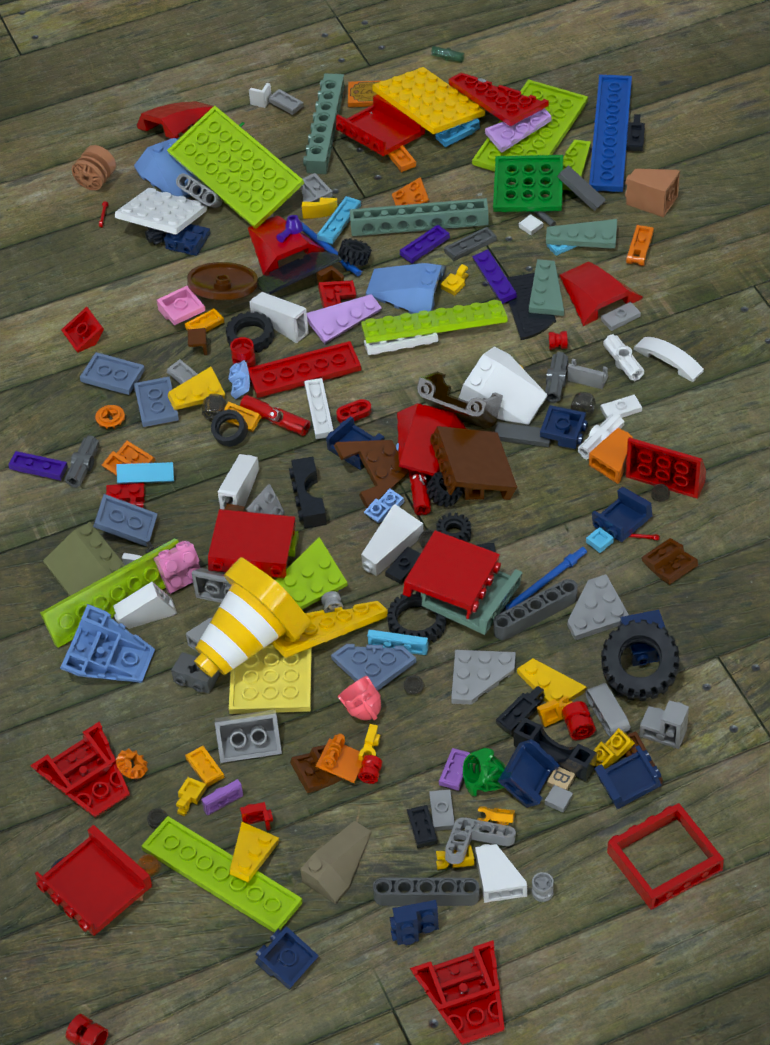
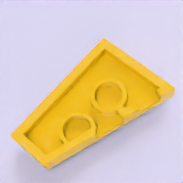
(195, 390)
(553, 682)
(251, 851)

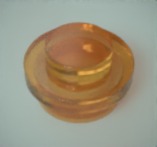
(149, 863)

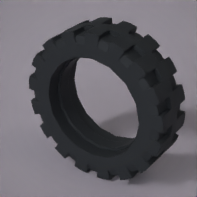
(251, 319)

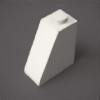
(144, 607)
(498, 875)

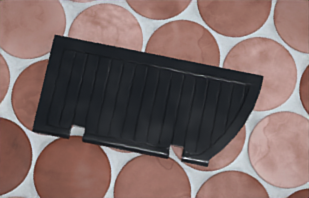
(296, 271)
(527, 323)

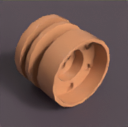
(93, 167)

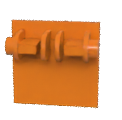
(411, 194)
(340, 759)

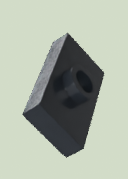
(402, 565)
(422, 826)

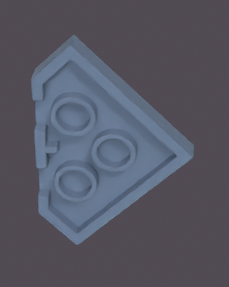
(373, 661)

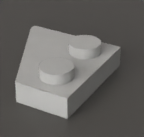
(314, 189)

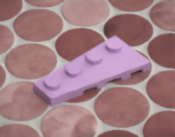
(505, 136)
(339, 318)

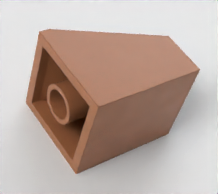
(652, 190)

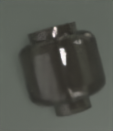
(584, 402)
(212, 406)

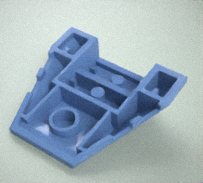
(162, 168)
(407, 285)
(106, 649)

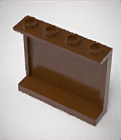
(472, 460)

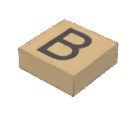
(561, 778)

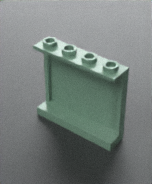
(495, 600)

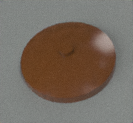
(222, 280)

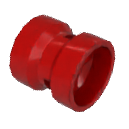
(556, 340)
(370, 767)

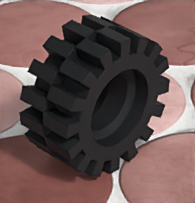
(354, 252)
(440, 495)
(455, 522)

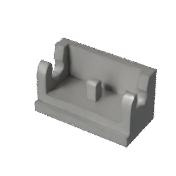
(587, 376)

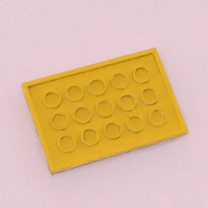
(428, 100)

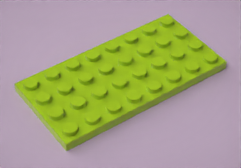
(564, 110)
(235, 167)

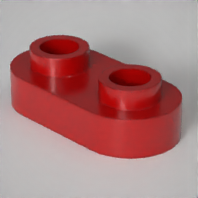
(357, 409)

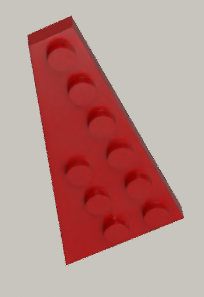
(500, 101)

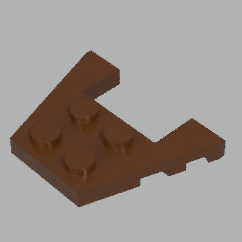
(380, 461)

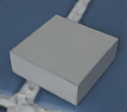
(558, 798)

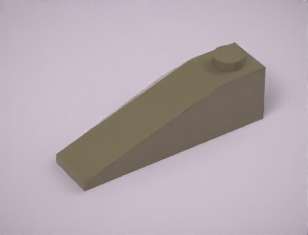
(334, 864)

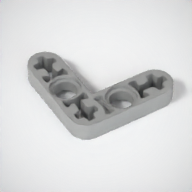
(503, 836)

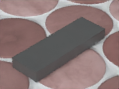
(581, 188)
(470, 243)
(521, 434)

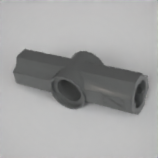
(556, 377)
(82, 461)

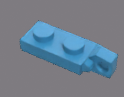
(458, 132)

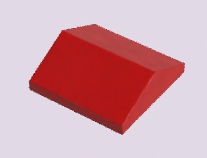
(83, 330)

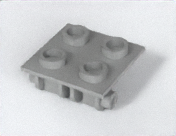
(266, 503)

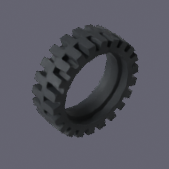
(404, 603)

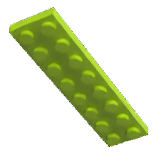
(433, 321)
(66, 615)
(210, 869)

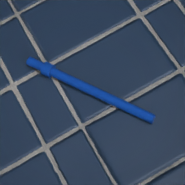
(330, 249)
(569, 561)

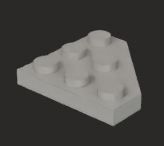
(596, 609)
(479, 673)

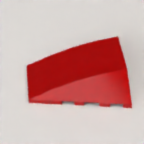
(173, 117)
(270, 250)
(594, 289)
(414, 433)
(86, 772)
(466, 992)

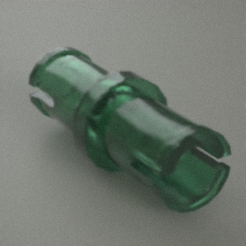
(447, 54)

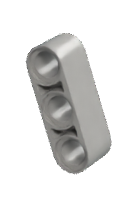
(192, 188)
(607, 709)

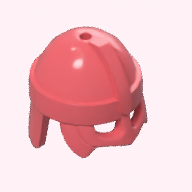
(362, 699)

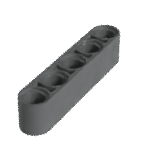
(535, 609)
(437, 890)

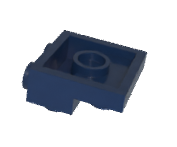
(188, 240)
(564, 426)
(412, 920)
(285, 957)

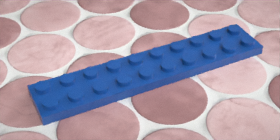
(610, 133)

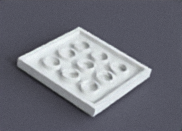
(161, 211)

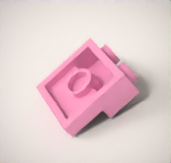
(180, 305)
(177, 565)

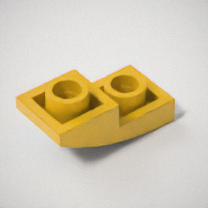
(320, 209)
(613, 749)

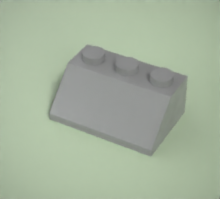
(210, 584)
(248, 736)

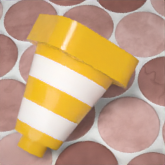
(248, 620)

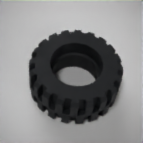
(640, 634)

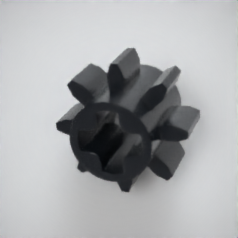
(154, 235)

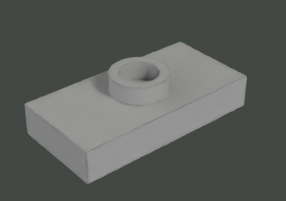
(285, 101)
(620, 316)
(181, 371)
(441, 810)

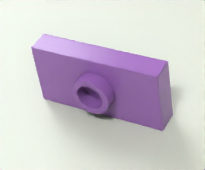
(453, 771)
(222, 797)

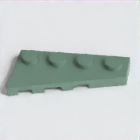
(588, 234)
(546, 291)

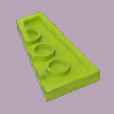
(576, 158)

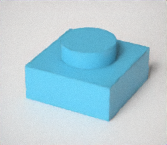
(599, 540)

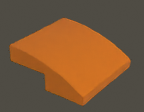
(127, 455)

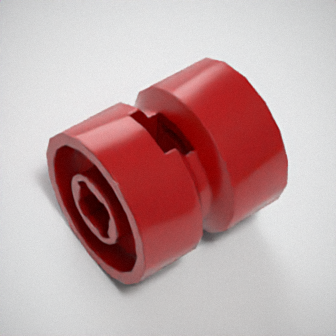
(243, 349)
(578, 720)
(83, 1031)

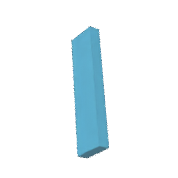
(338, 220)

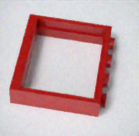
(678, 884)

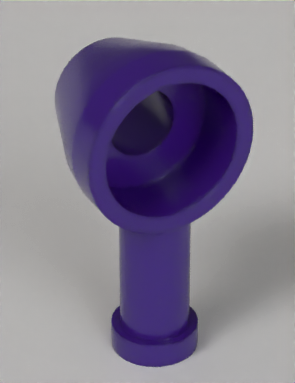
(292, 226)

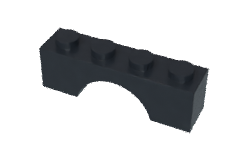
(311, 508)
(575, 759)

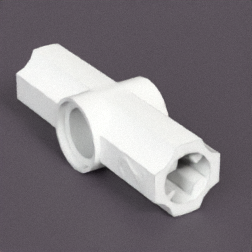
(623, 357)
(599, 433)

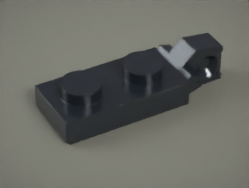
(635, 134)
(522, 707)

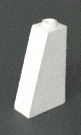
(285, 316)
(239, 481)
(390, 540)

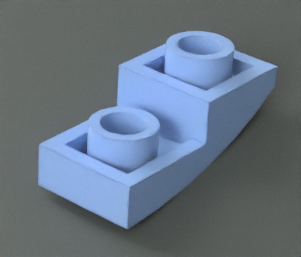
(240, 379)
(379, 508)

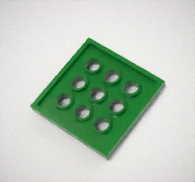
(519, 203)

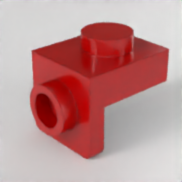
(256, 813)

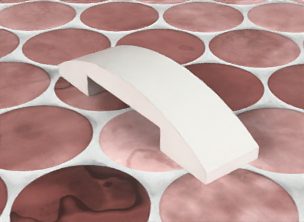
(672, 355)

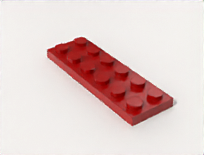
(294, 370)

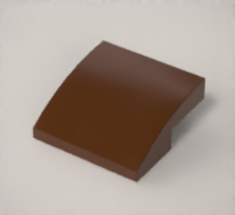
(669, 561)
(311, 776)

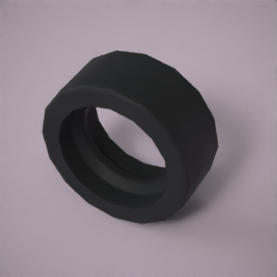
(226, 415)

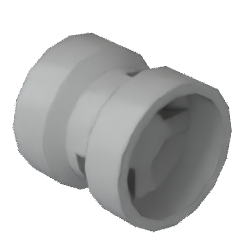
(542, 886)

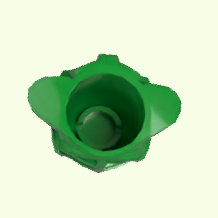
(490, 771)

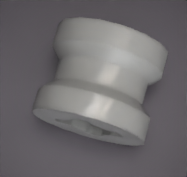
(330, 601)

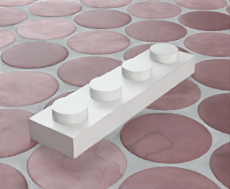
(393, 345)
(318, 408)

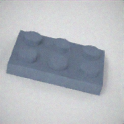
(112, 373)
(154, 401)
(125, 520)

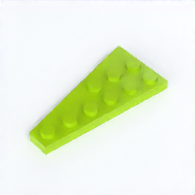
(312, 575)

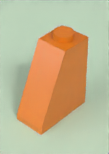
(611, 455)

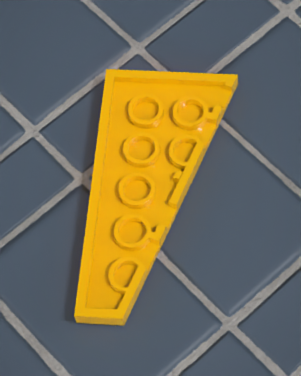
(331, 625)

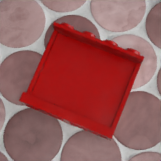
(382, 130)
(253, 536)
(453, 572)
(95, 882)

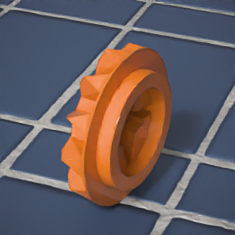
(115, 412)
(124, 763)

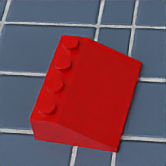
(665, 466)

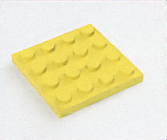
(272, 683)

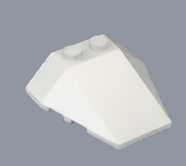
(503, 375)

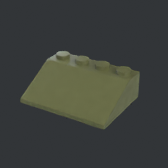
(82, 559)

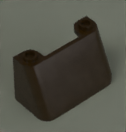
(476, 411)

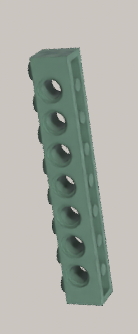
(324, 124)
(419, 217)

